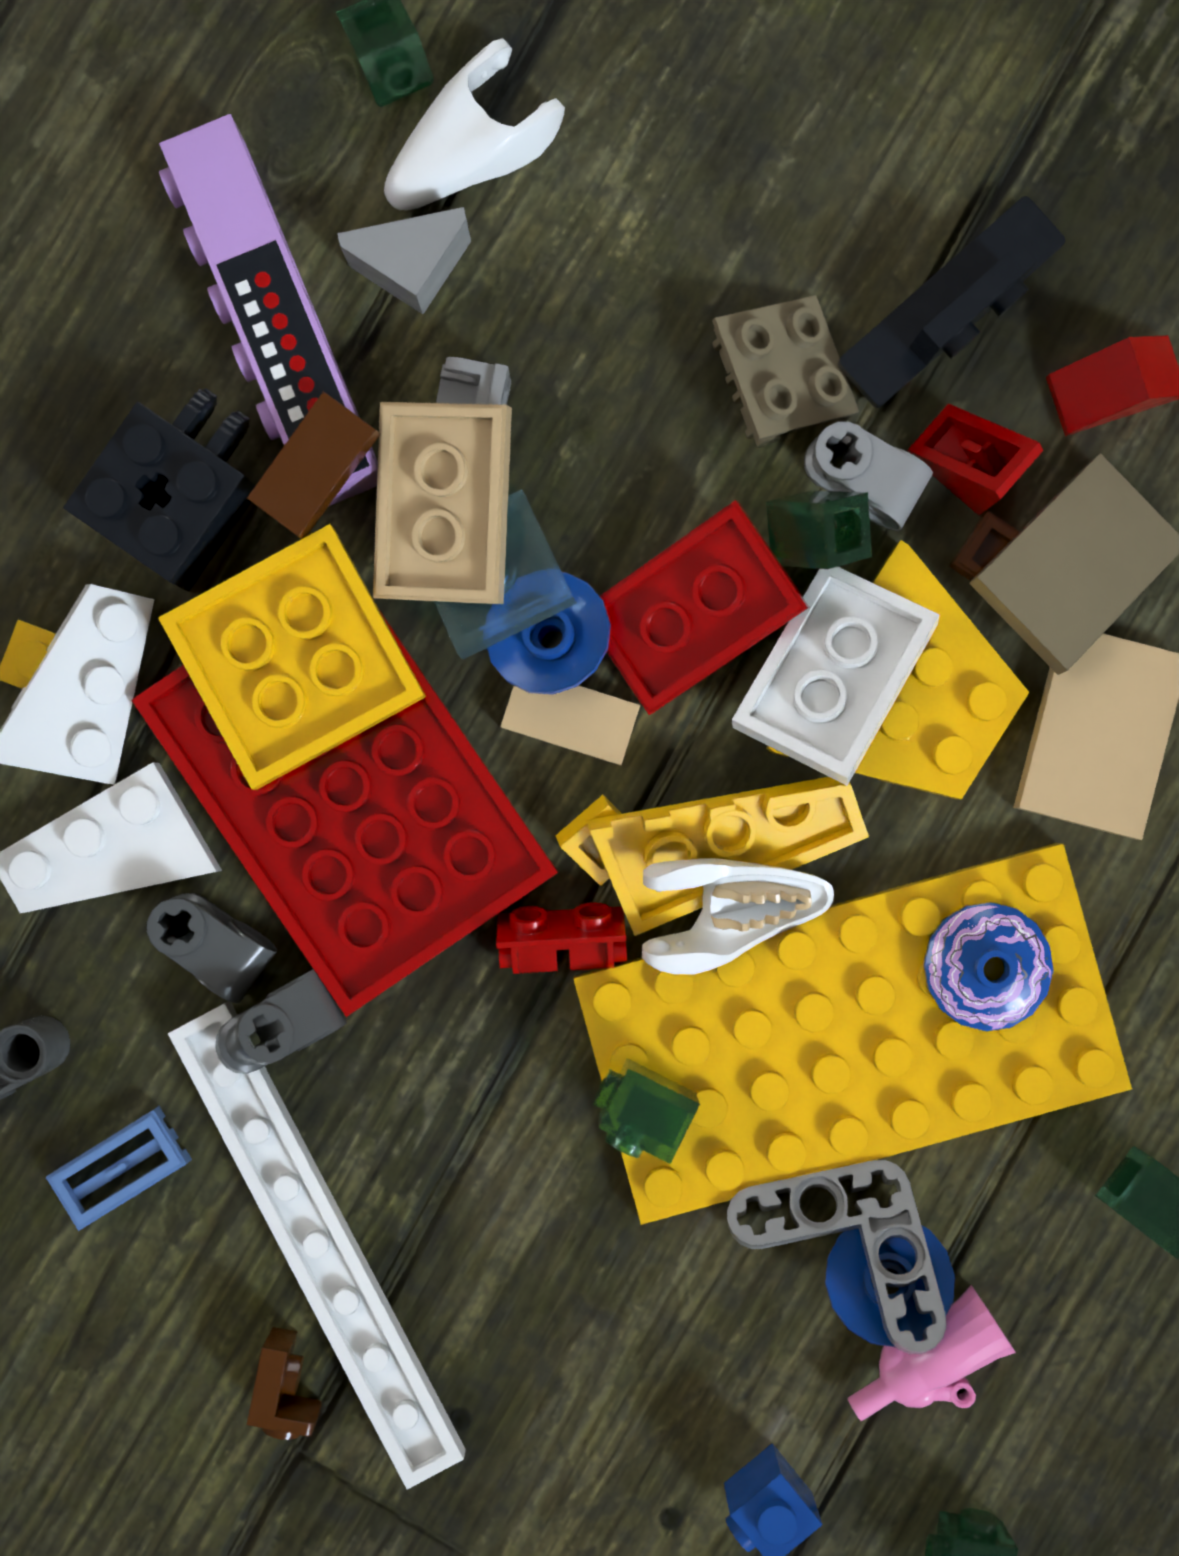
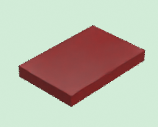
(697, 607)

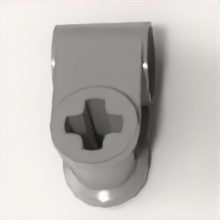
(871, 466)

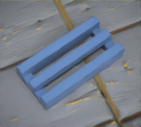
(163, 1139)

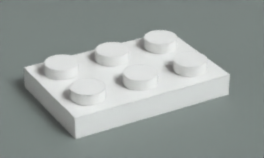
(835, 673)

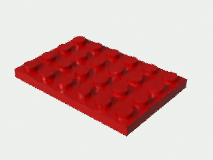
(368, 847)

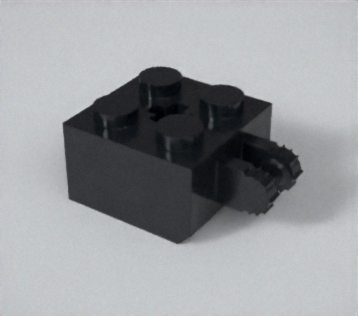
(157, 456)

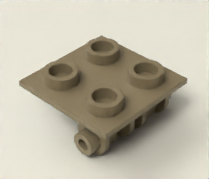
(783, 368)

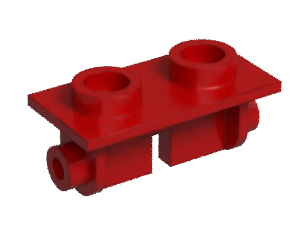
(532, 936)

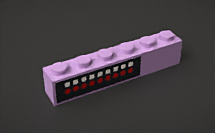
(256, 282)

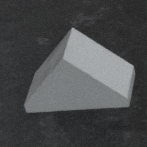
(409, 254)

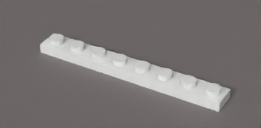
(322, 1255)

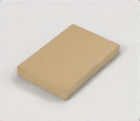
(442, 502)
(1102, 737)

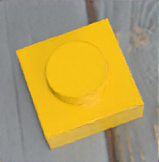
(24, 653)
(578, 841)

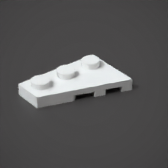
(81, 694)
(108, 845)

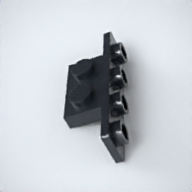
(947, 306)

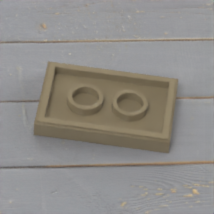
(1078, 564)

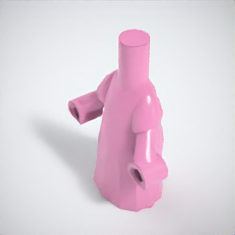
(937, 1375)

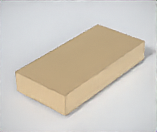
(574, 720)

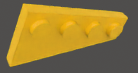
(760, 826)

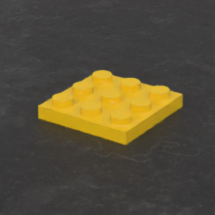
(292, 657)

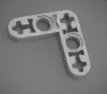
(875, 1227)

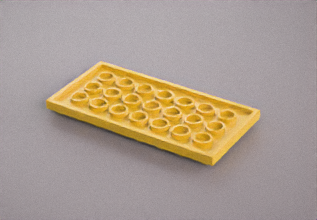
(835, 1049)

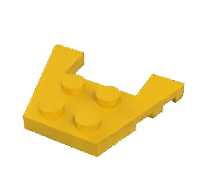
(952, 700)

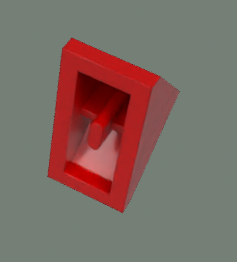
(1115, 383)
(974, 456)

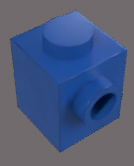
(770, 1505)

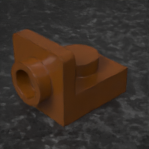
(274, 1400)

